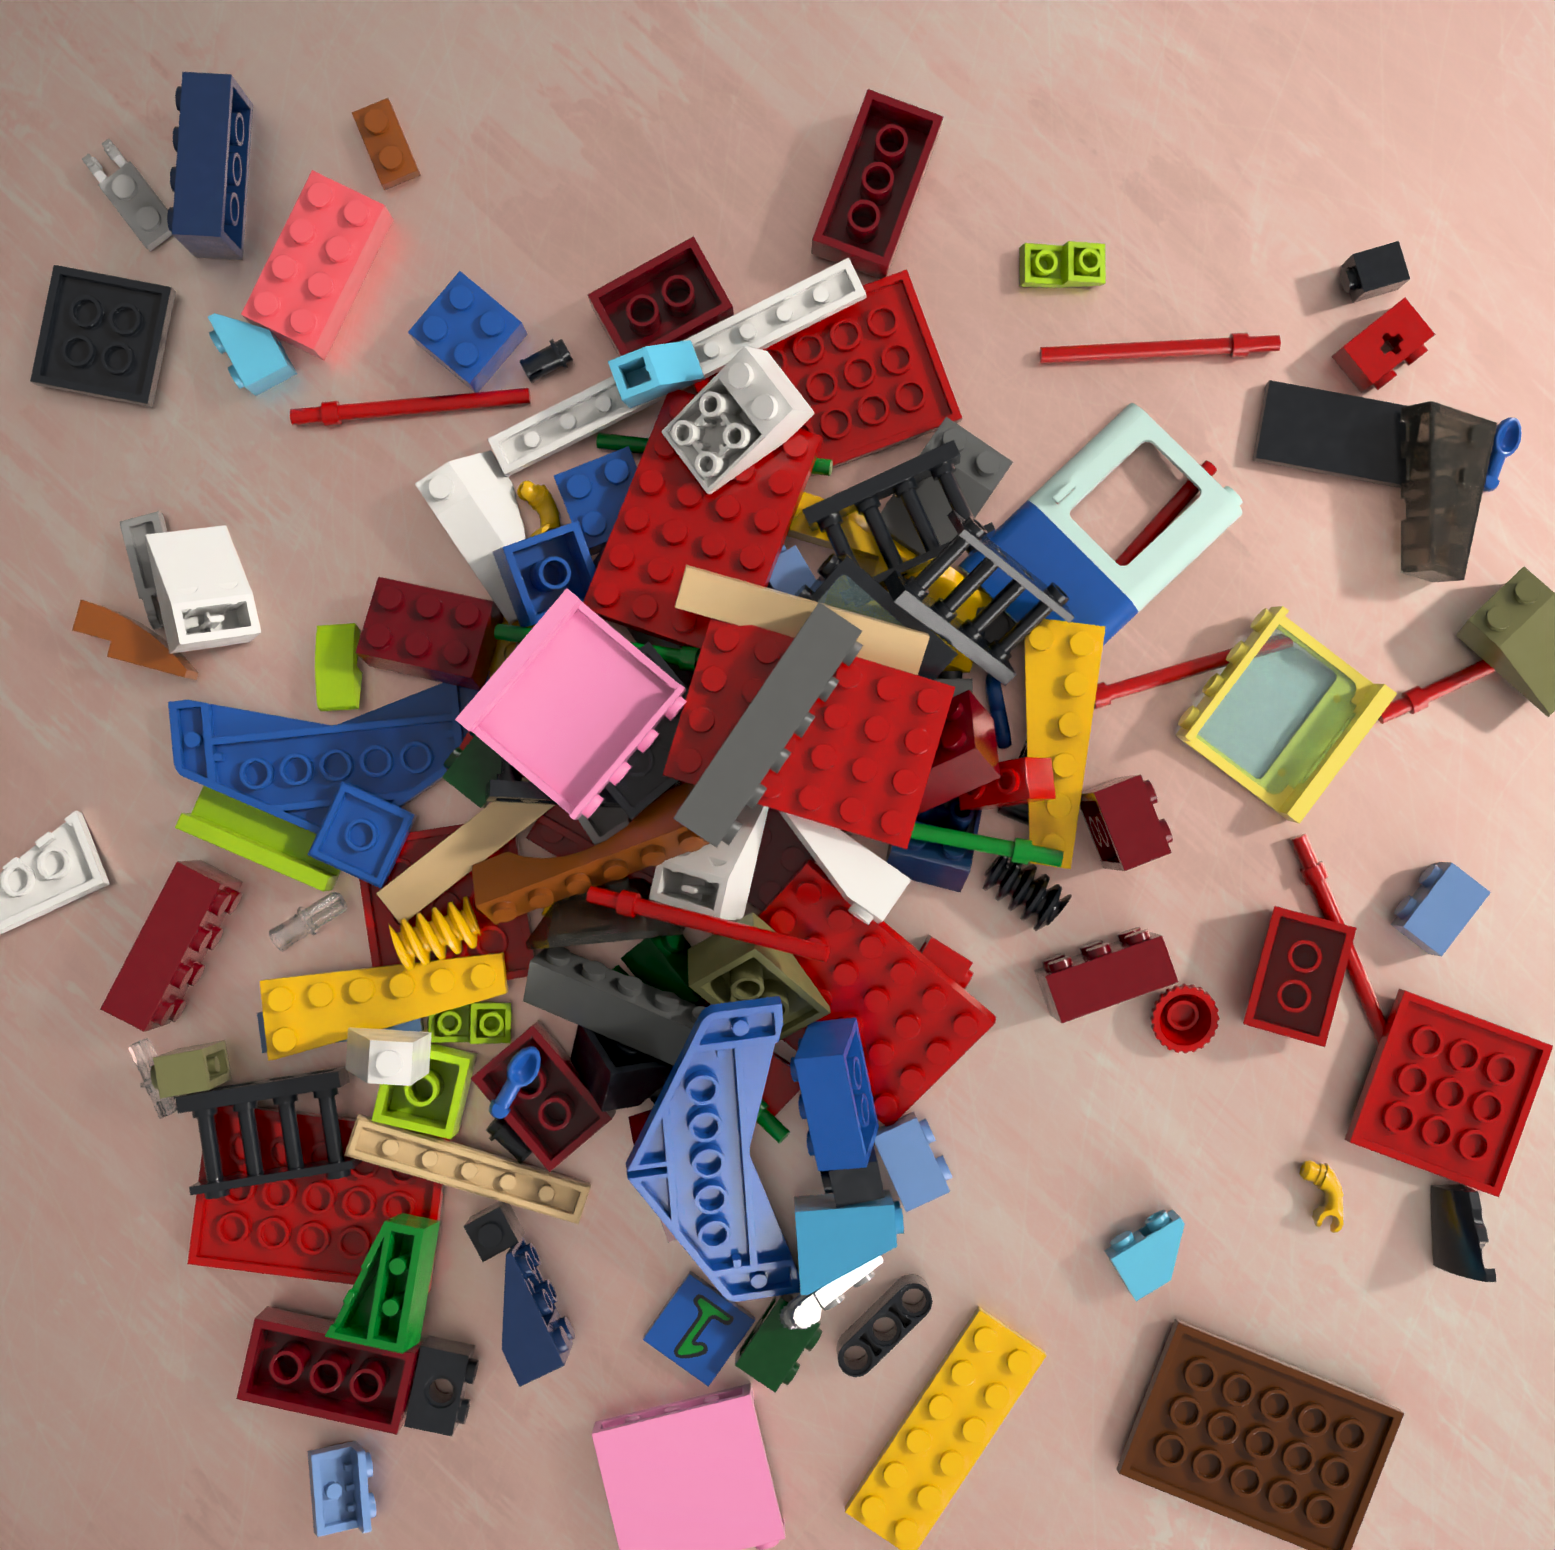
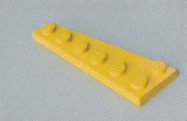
(1060, 702)
(321, 1007)

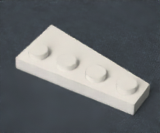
(50, 874)

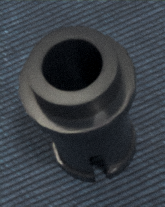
(546, 360)
(508, 1138)

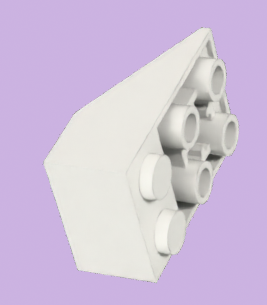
(737, 419)
(201, 589)
(714, 878)

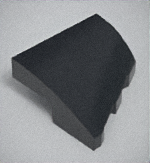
(1459, 1232)

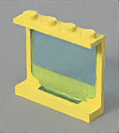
(1283, 715)

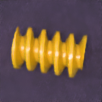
(436, 934)

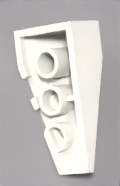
(479, 515)
(855, 871)

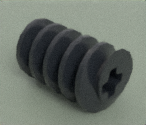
(1026, 890)

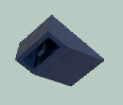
(935, 862)
(532, 1332)

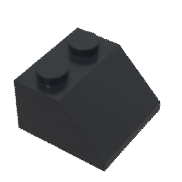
(615, 1072)

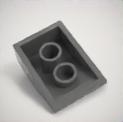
(977, 475)

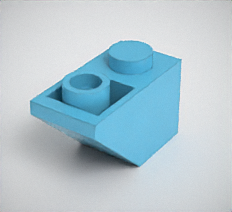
(254, 351)
(655, 371)
(1149, 1254)

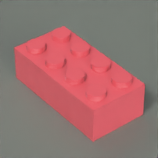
(318, 265)

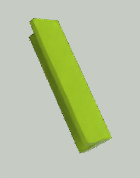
(257, 838)

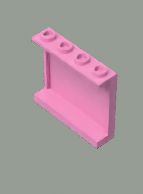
(573, 705)
(689, 1475)

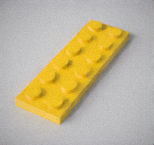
(945, 1431)

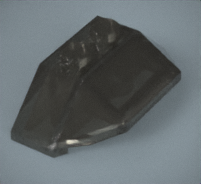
(580, 923)

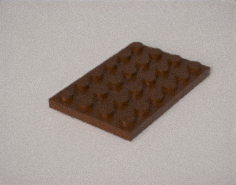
(1259, 1440)

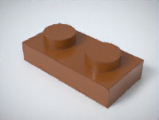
(386, 144)

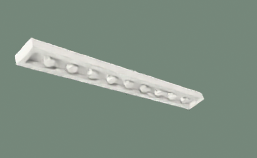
(715, 347)

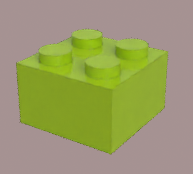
(435, 1101)

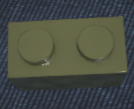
(191, 1069)

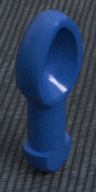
(1505, 443)
(998, 711)
(520, 1072)

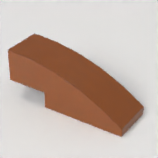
(131, 640)

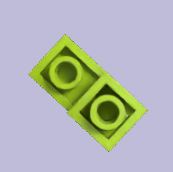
(1062, 266)
(336, 668)
(473, 1023)

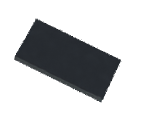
(1331, 434)

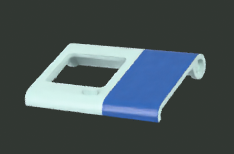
(1061, 552)

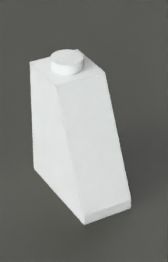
(388, 1055)

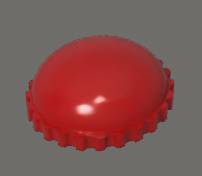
(1184, 1018)

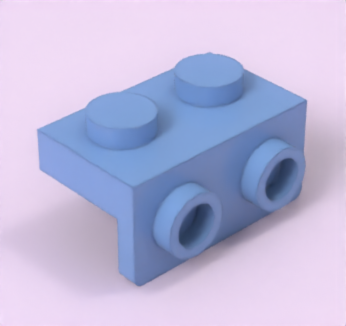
(341, 1488)

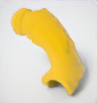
(541, 501)
(1326, 1180)

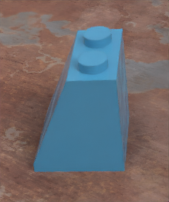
(842, 1238)

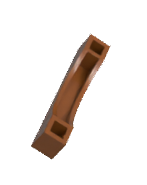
(519, 884)

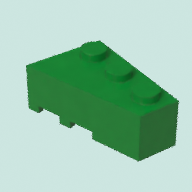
(393, 1287)

